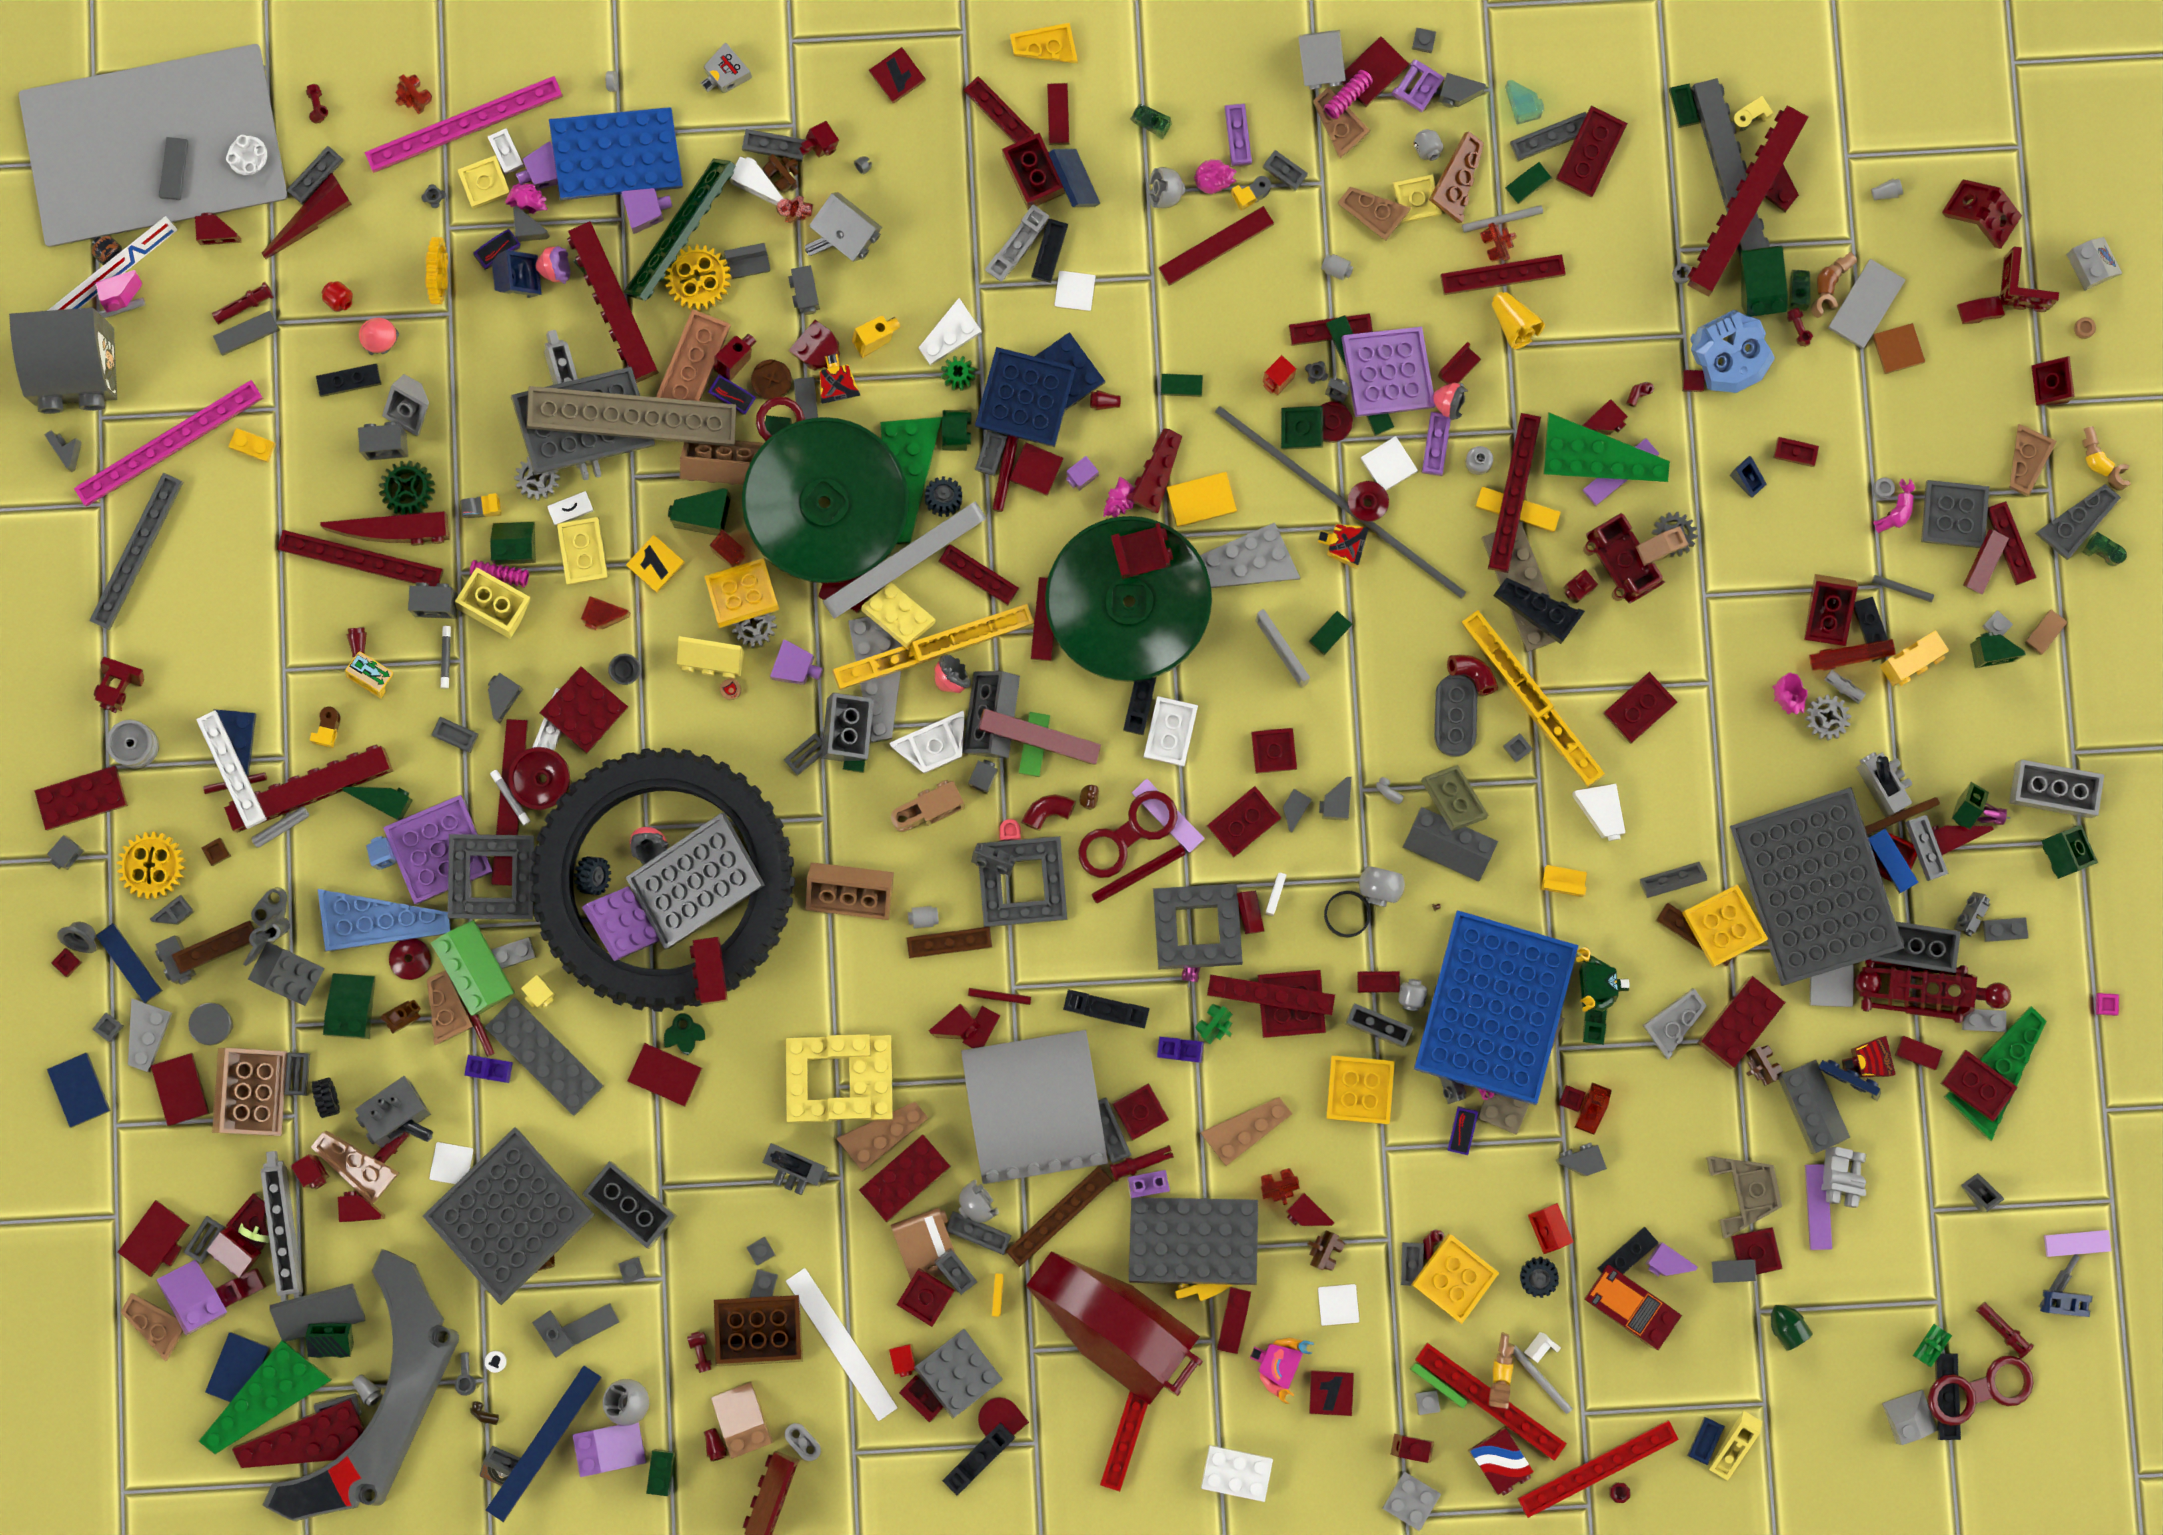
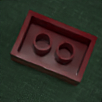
(1033, 171)

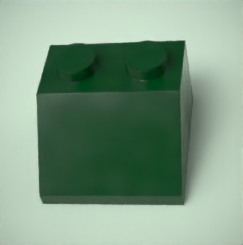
(513, 543)
(1994, 650)
(2069, 851)

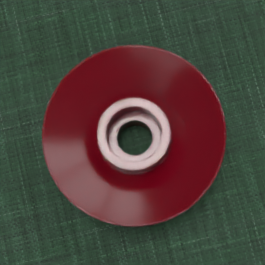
(1368, 491)
(417, 966)

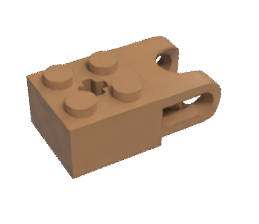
(929, 807)

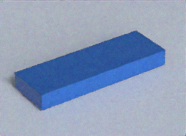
(1892, 861)

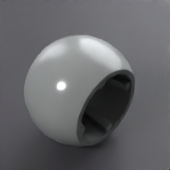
(1381, 885)
(626, 1402)

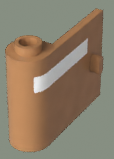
(923, 1241)

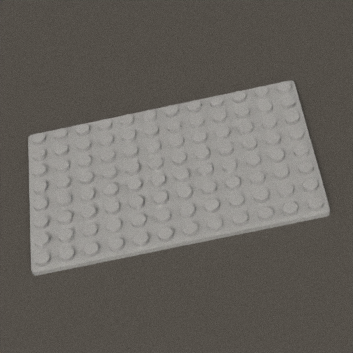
(104, 136)

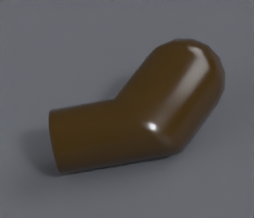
(482, 1416)

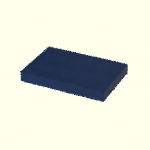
(1074, 178)
(78, 1090)
(235, 1366)

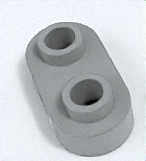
(802, 1442)

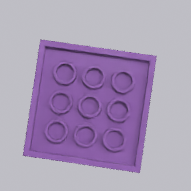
(1388, 371)
(423, 847)

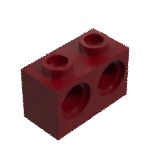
(310, 1172)

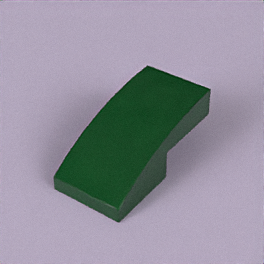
(1528, 182)
(1594, 1027)

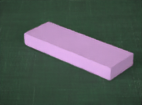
(2077, 1243)

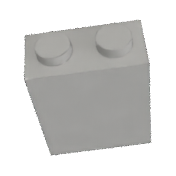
(1322, 59)

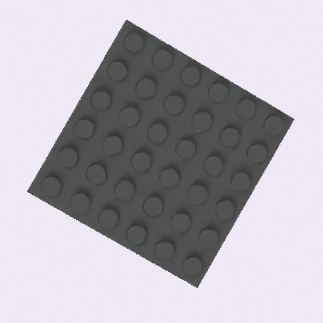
(508, 1215)

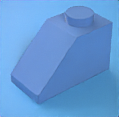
(380, 853)

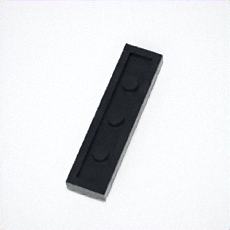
(1948, 1396)

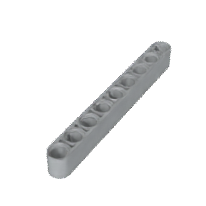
(904, 560)

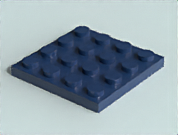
(1025, 397)

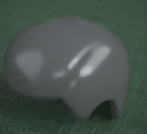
(624, 669)

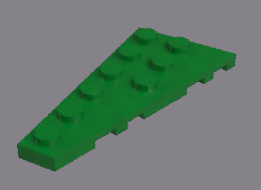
(913, 446)
(1587, 453)
(2008, 1058)
(272, 1389)

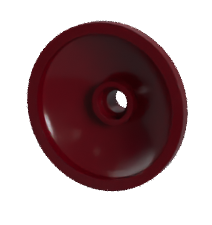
(526, 778)

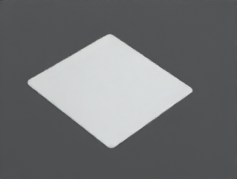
(1075, 290)
(450, 1162)
(1338, 1304)

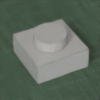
(1997, 624)
(1427, 1402)

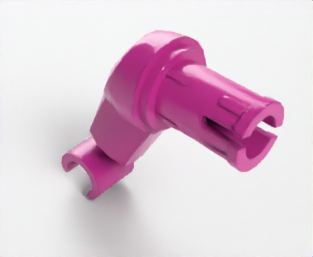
(1901, 513)

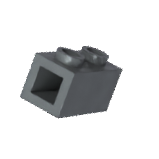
(805, 289)
(164, 951)

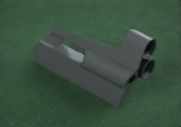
(274, 919)

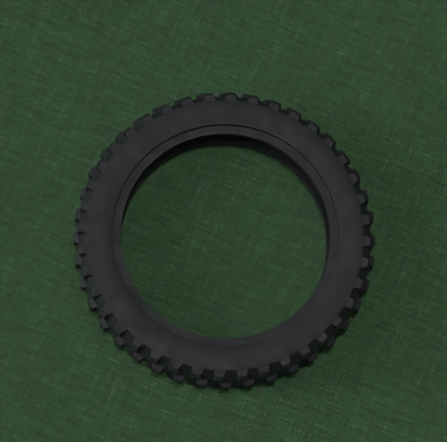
(594, 797)

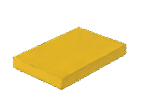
(1201, 499)

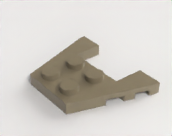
(1755, 1191)

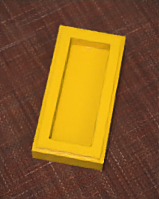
(997, 1296)

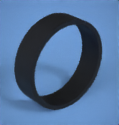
(1368, 910)

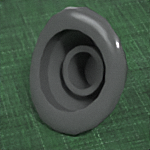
(78, 937)

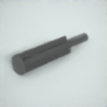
(2063, 1278)

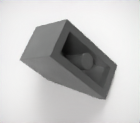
(1459, 90)
(502, 695)
(1337, 802)

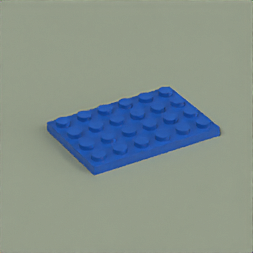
(615, 153)

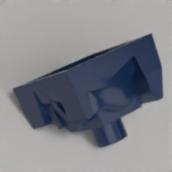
(516, 273)

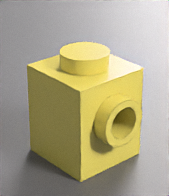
(538, 993)

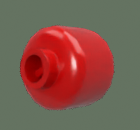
(337, 296)

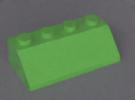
(472, 968)

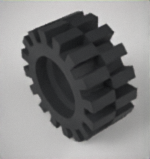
(325, 1097)

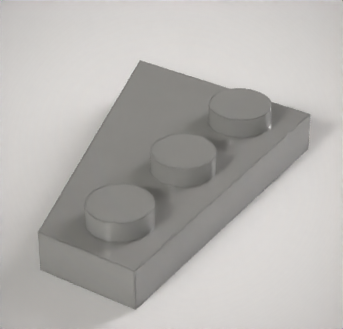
(146, 1033)

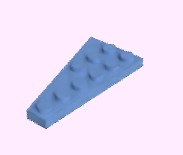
(364, 921)

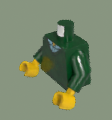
(1598, 983)

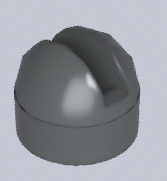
(862, 164)

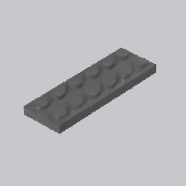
(544, 1056)

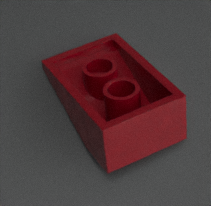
(1830, 609)

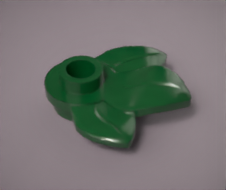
(683, 1037)

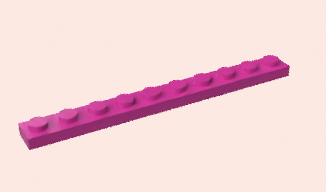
(463, 124)
(168, 443)

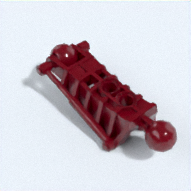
(1869, 983)

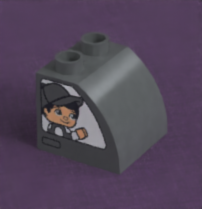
(64, 358)

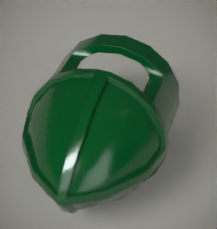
(1789, 1327)

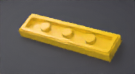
(1530, 514)

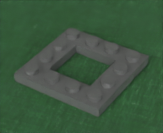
(466, 845)
(1223, 898)
(1048, 910)

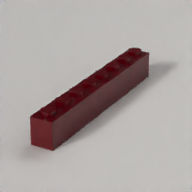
(612, 300)
(316, 785)

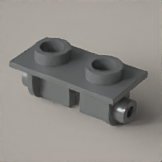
(984, 857)
(1976, 905)
(1453, 1090)

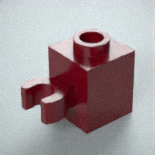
(821, 140)
(1580, 586)

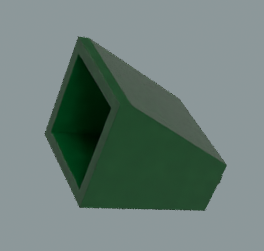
(701, 512)

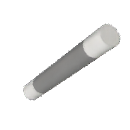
(510, 798)

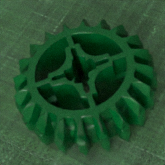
(411, 482)

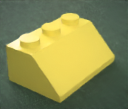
(492, 603)
(709, 657)

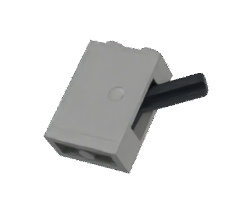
(1885, 783)

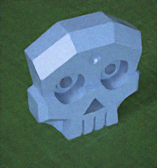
(1739, 366)

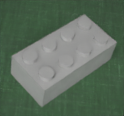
(2056, 789)

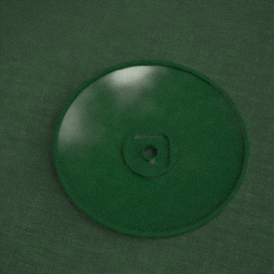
(834, 462)
(1121, 641)

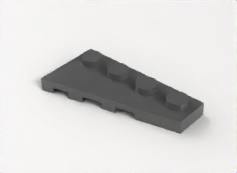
(2076, 524)

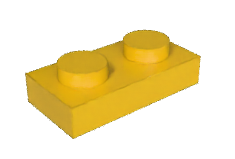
(251, 445)

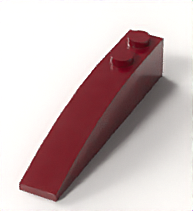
(395, 529)

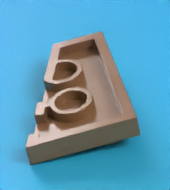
(1344, 131)
(447, 1009)
(154, 1323)

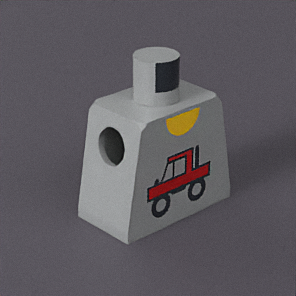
(725, 71)

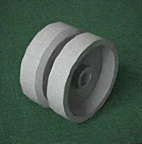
(136, 733)

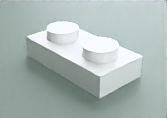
(505, 151)

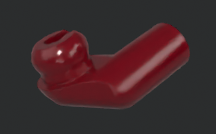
(1639, 391)
(1431, 1241)

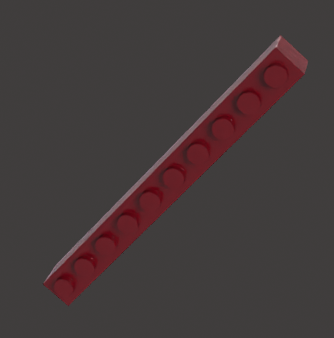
(1749, 198)

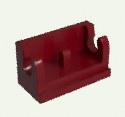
(921, 1398)

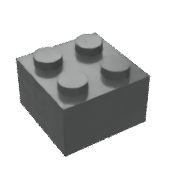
(382, 441)
(432, 601)

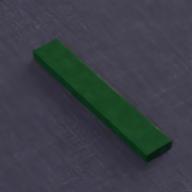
(1337, 328)

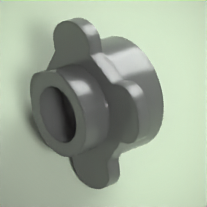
(433, 190)
(1320, 367)

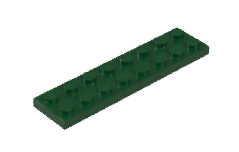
(679, 229)

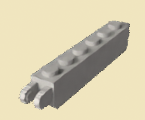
(561, 371)
(281, 1227)

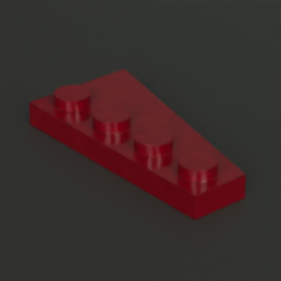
(1154, 480)

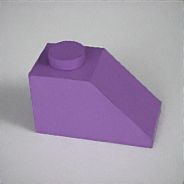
(1668, 1262)

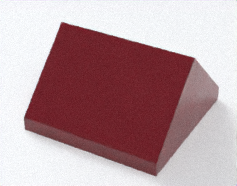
(2053, 382)

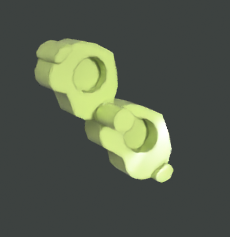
(253, 1235)

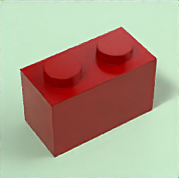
(1278, 375)

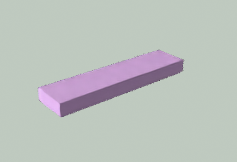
(1183, 830)

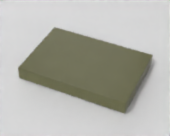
(1454, 798)

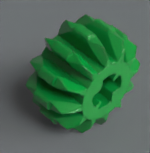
(967, 373)

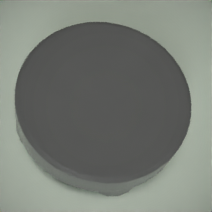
(210, 1024)

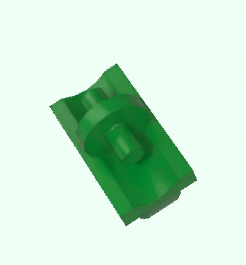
(1218, 1026)
(1932, 1345)

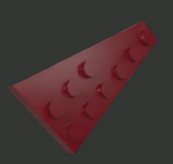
(306, 1440)

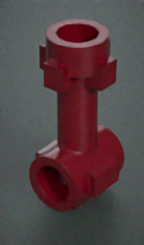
(319, 111)
(1804, 335)
(697, 1340)

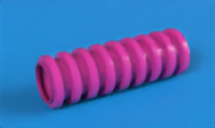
(1348, 94)
(502, 573)

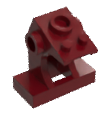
(110, 697)

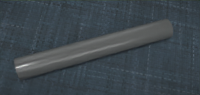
(1902, 588)

